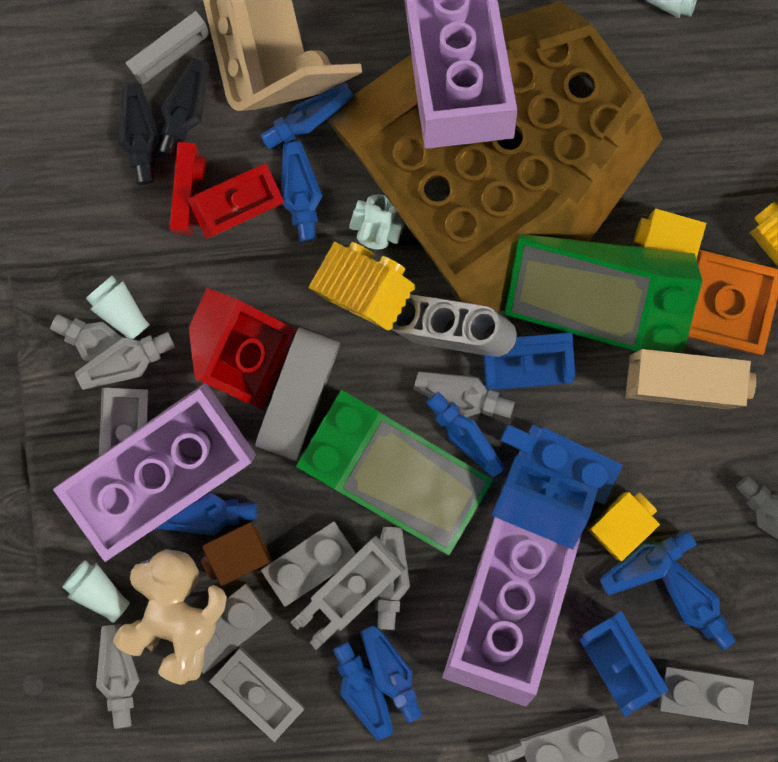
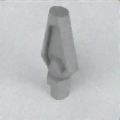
(89, 338)
(123, 361)
(465, 392)
(388, 600)
(116, 677)

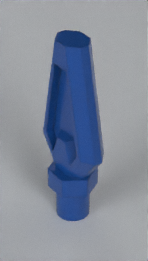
(307, 115)
(300, 190)
(465, 434)
(210, 515)
(646, 563)
(697, 605)
(391, 672)
(362, 693)

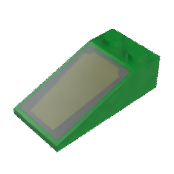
(606, 291)
(394, 472)

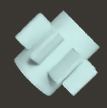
(376, 222)

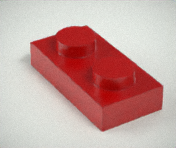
(188, 171)
(235, 200)

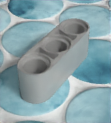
(467, 331)
(297, 394)

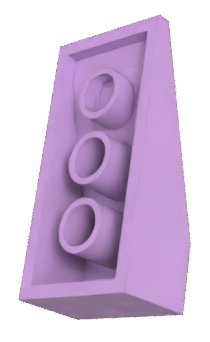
(461, 71)
(155, 472)
(510, 614)

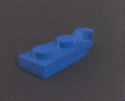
(565, 457)

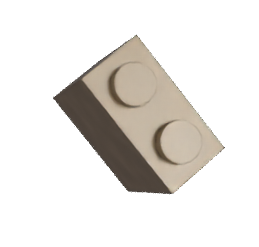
(690, 379)

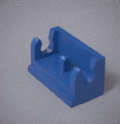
(532, 363)
(545, 502)
(623, 664)

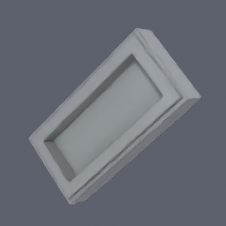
(168, 48)

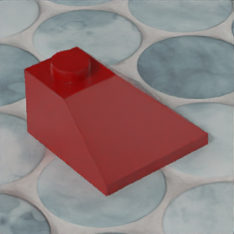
(238, 347)

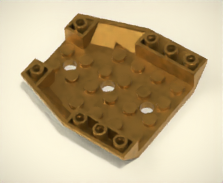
(556, 184)

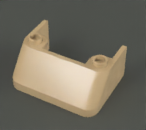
(264, 54)

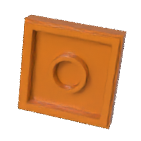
(734, 303)

